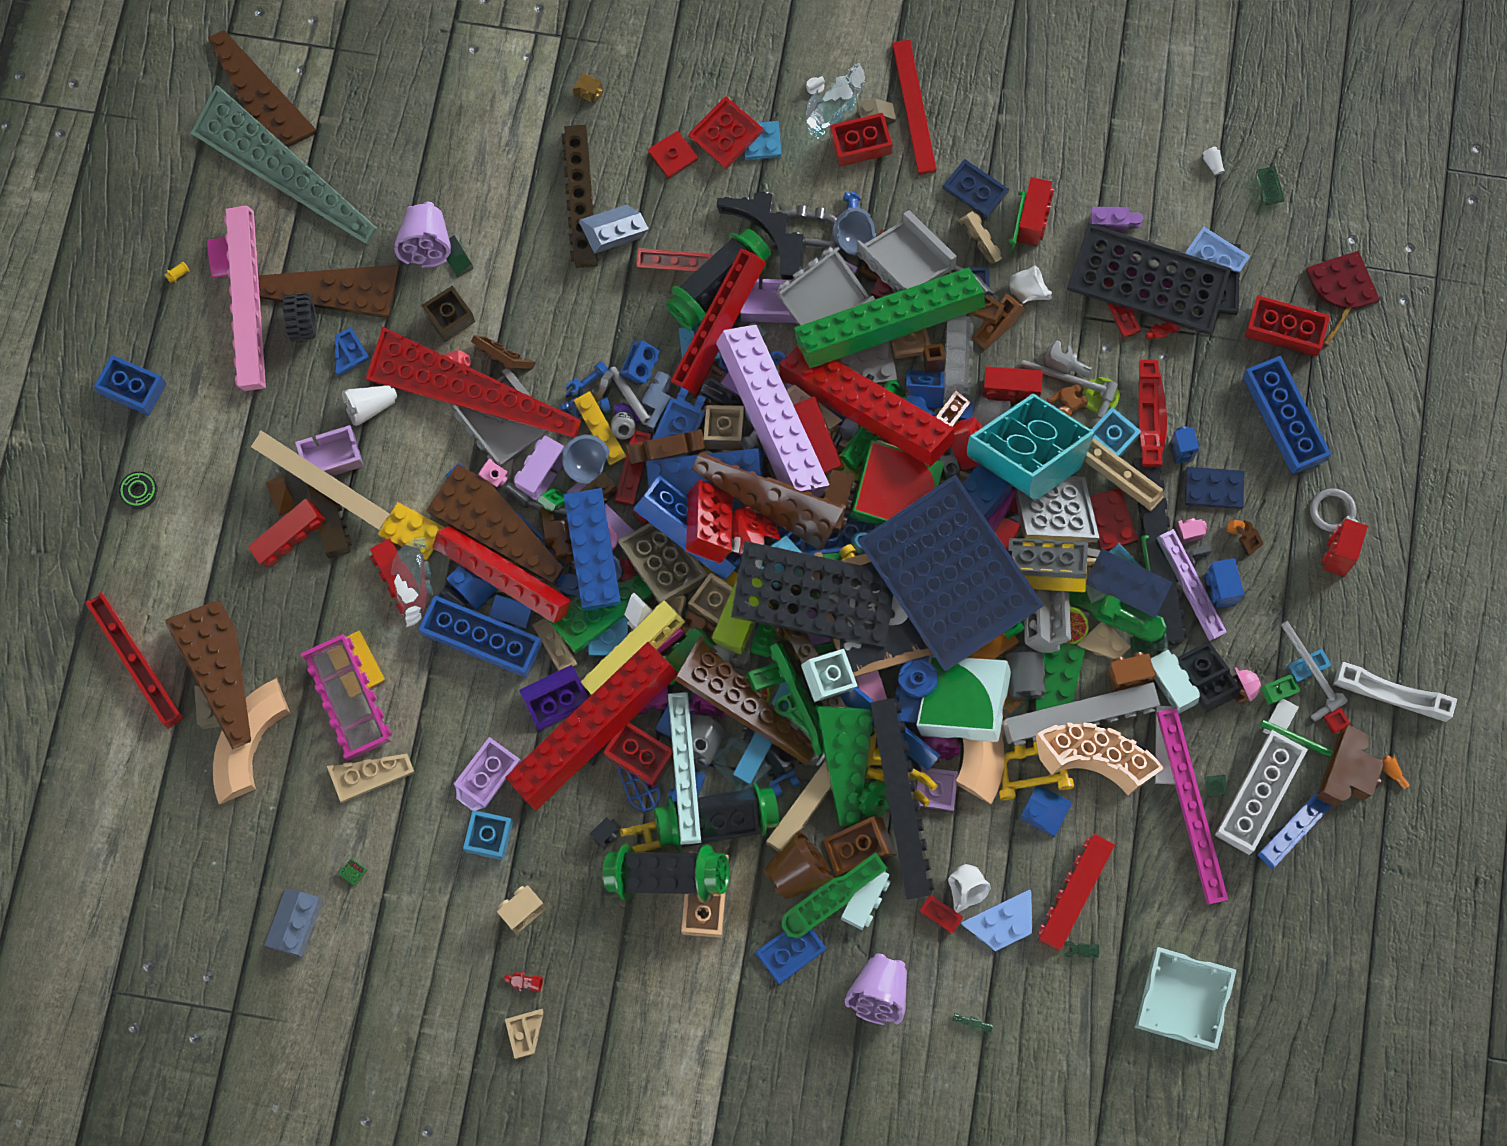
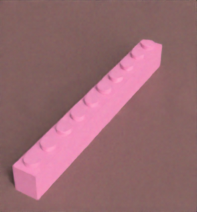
(245, 298)

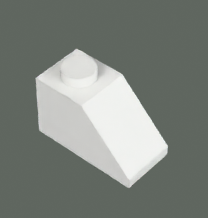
(636, 611)

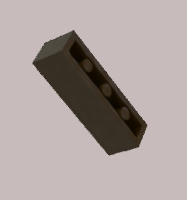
(333, 528)

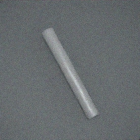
(630, 397)

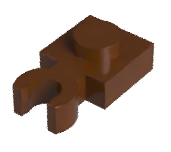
(1250, 538)

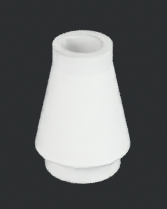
(1213, 159)

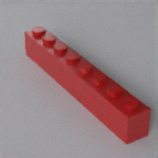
(719, 317)
(502, 574)

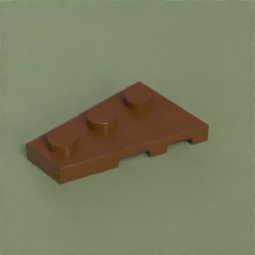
(510, 359)

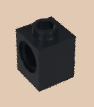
(773, 759)

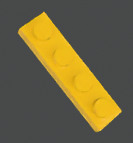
(599, 427)

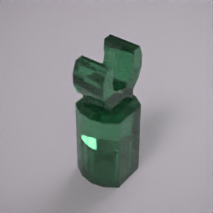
(1083, 950)

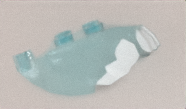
(836, 102)
(412, 580)

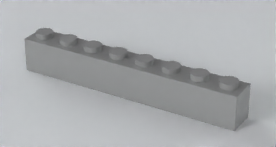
(1089, 710)

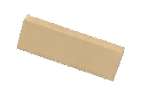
(554, 645)

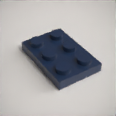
(975, 188)
(1214, 487)

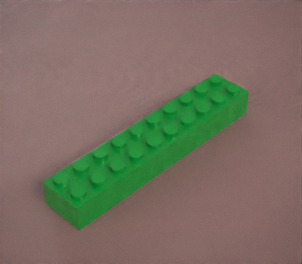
(889, 317)

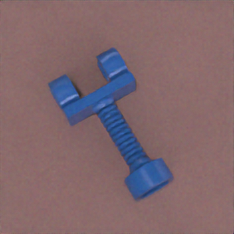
(577, 386)
(569, 406)
(782, 777)

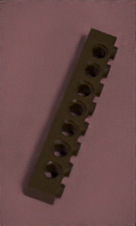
(578, 135)
(799, 651)

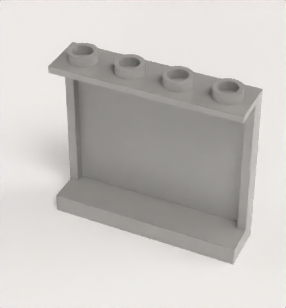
(907, 254)
(822, 289)
(504, 439)

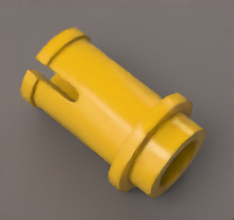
(177, 272)

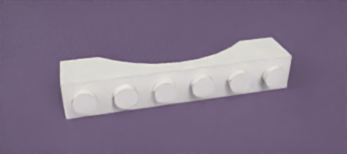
(1419, 701)

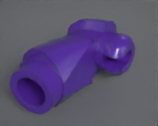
(628, 409)

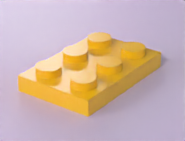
(406, 525)

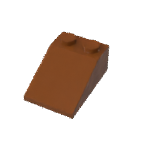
(857, 844)

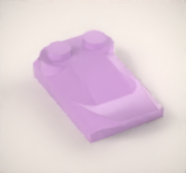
(485, 775)

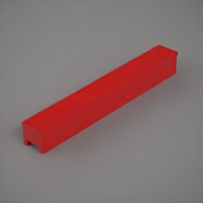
(134, 661)

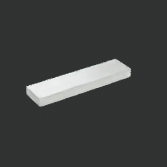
(1165, 775)

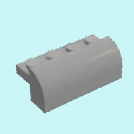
(1049, 624)

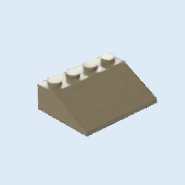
(662, 563)

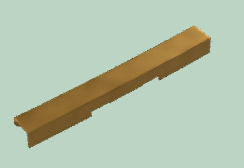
(1330, 337)

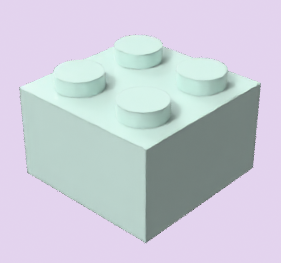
(829, 675)

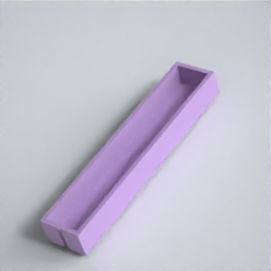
(771, 410)

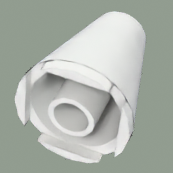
(367, 402)

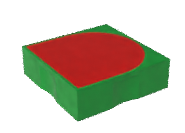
(890, 483)

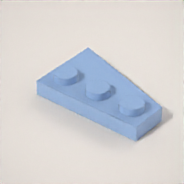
(1217, 250)

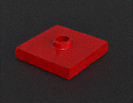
(673, 154)

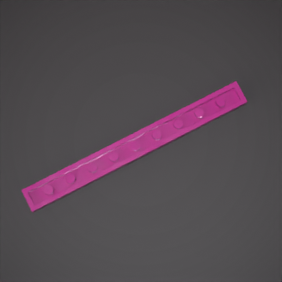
(1192, 806)

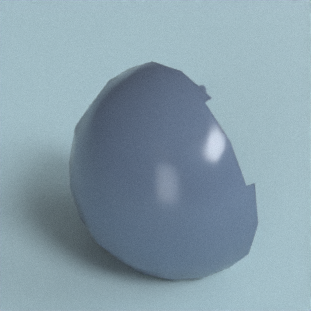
(852, 226)
(585, 458)

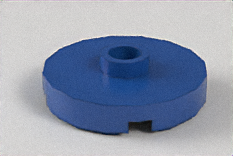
(918, 669)

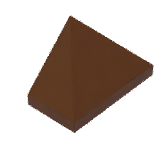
(280, 495)

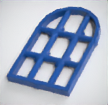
(638, 796)

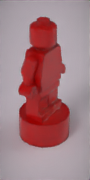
(1161, 331)
(628, 569)
(520, 981)

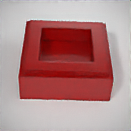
(1336, 720)

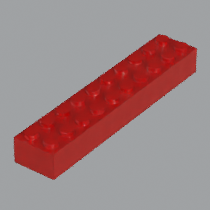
(870, 406)
(591, 726)

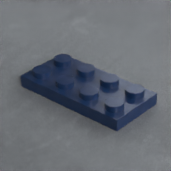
(1128, 583)

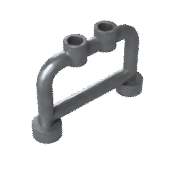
(819, 216)

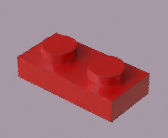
(941, 914)

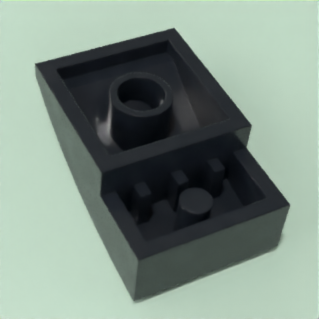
(1210, 676)

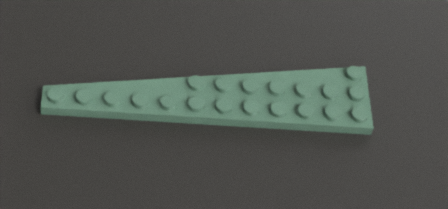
(246, 141)

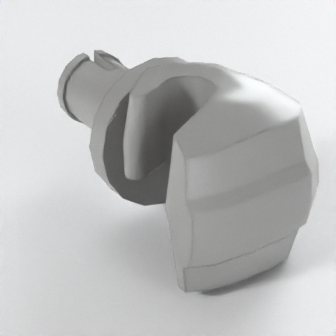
(1065, 362)

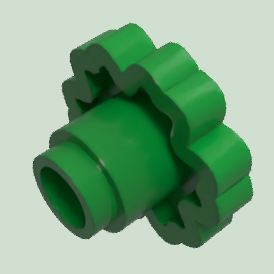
(874, 799)

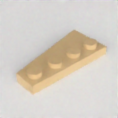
(362, 777)

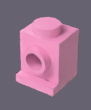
(486, 471)
(1191, 530)

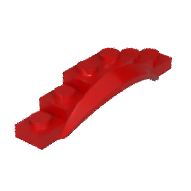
(1151, 413)

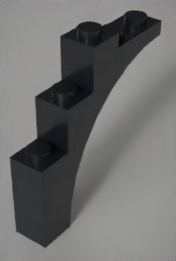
(777, 226)

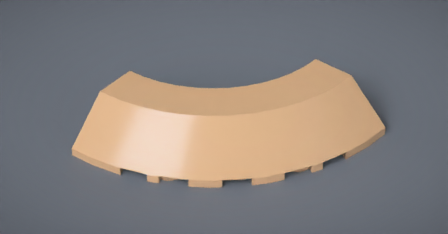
(1099, 751)
(234, 767)
(982, 768)

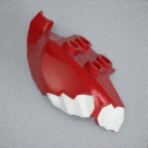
(751, 527)

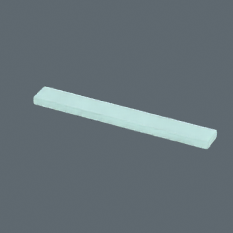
(684, 768)

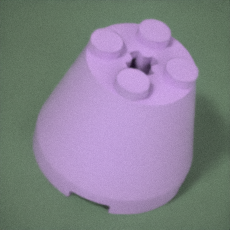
(423, 236)
(879, 991)

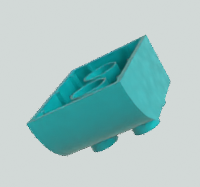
(1031, 446)

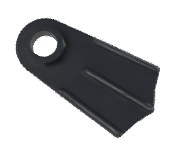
(719, 393)

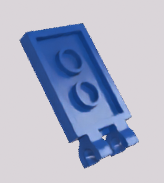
(680, 418)

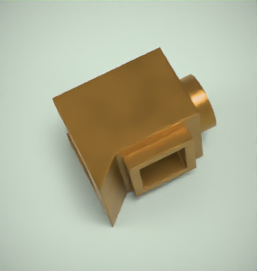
(588, 88)

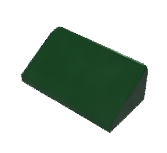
(458, 259)

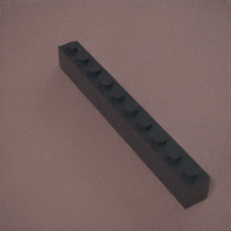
(1155, 524)
(901, 798)

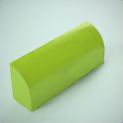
(732, 632)

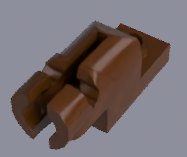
(557, 537)

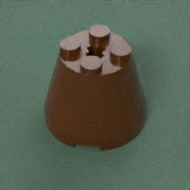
(798, 867)

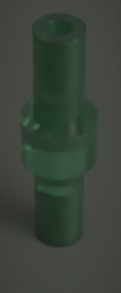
(972, 1022)

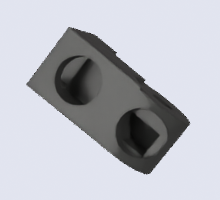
(950, 464)

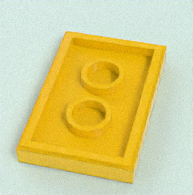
(369, 664)

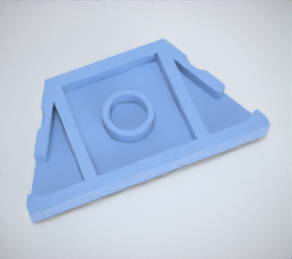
(1004, 922)

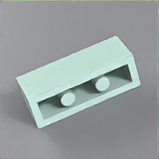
(1174, 682)
(862, 903)

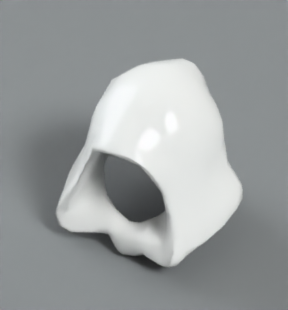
(1029, 286)
(968, 887)

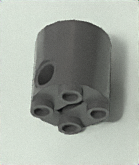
(1027, 674)
(706, 739)

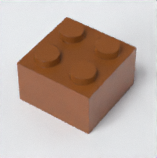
(1130, 672)

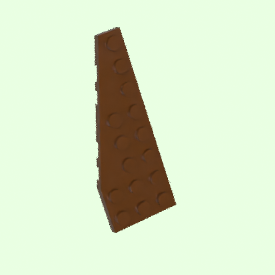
(484, 515)
(212, 654)

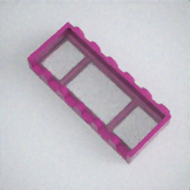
(347, 696)

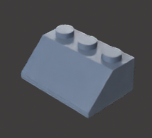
(613, 228)
(294, 922)

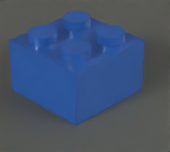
(1224, 583)

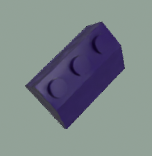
(554, 697)

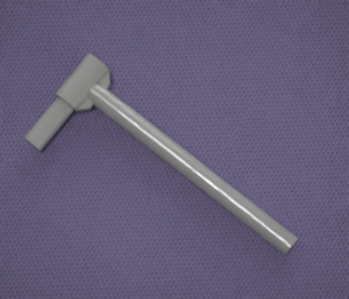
(1106, 391)
(1334, 700)

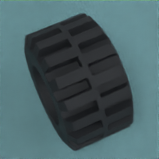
(299, 316)

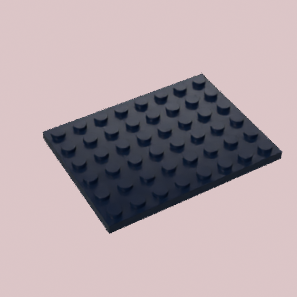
(950, 573)

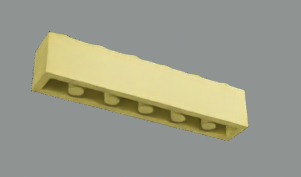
(653, 629)

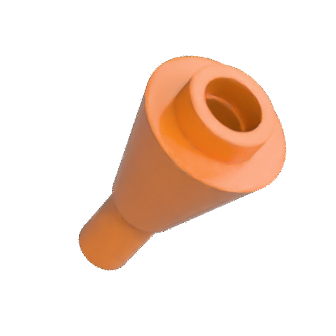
(1393, 770)

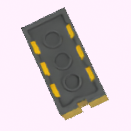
(1051, 563)

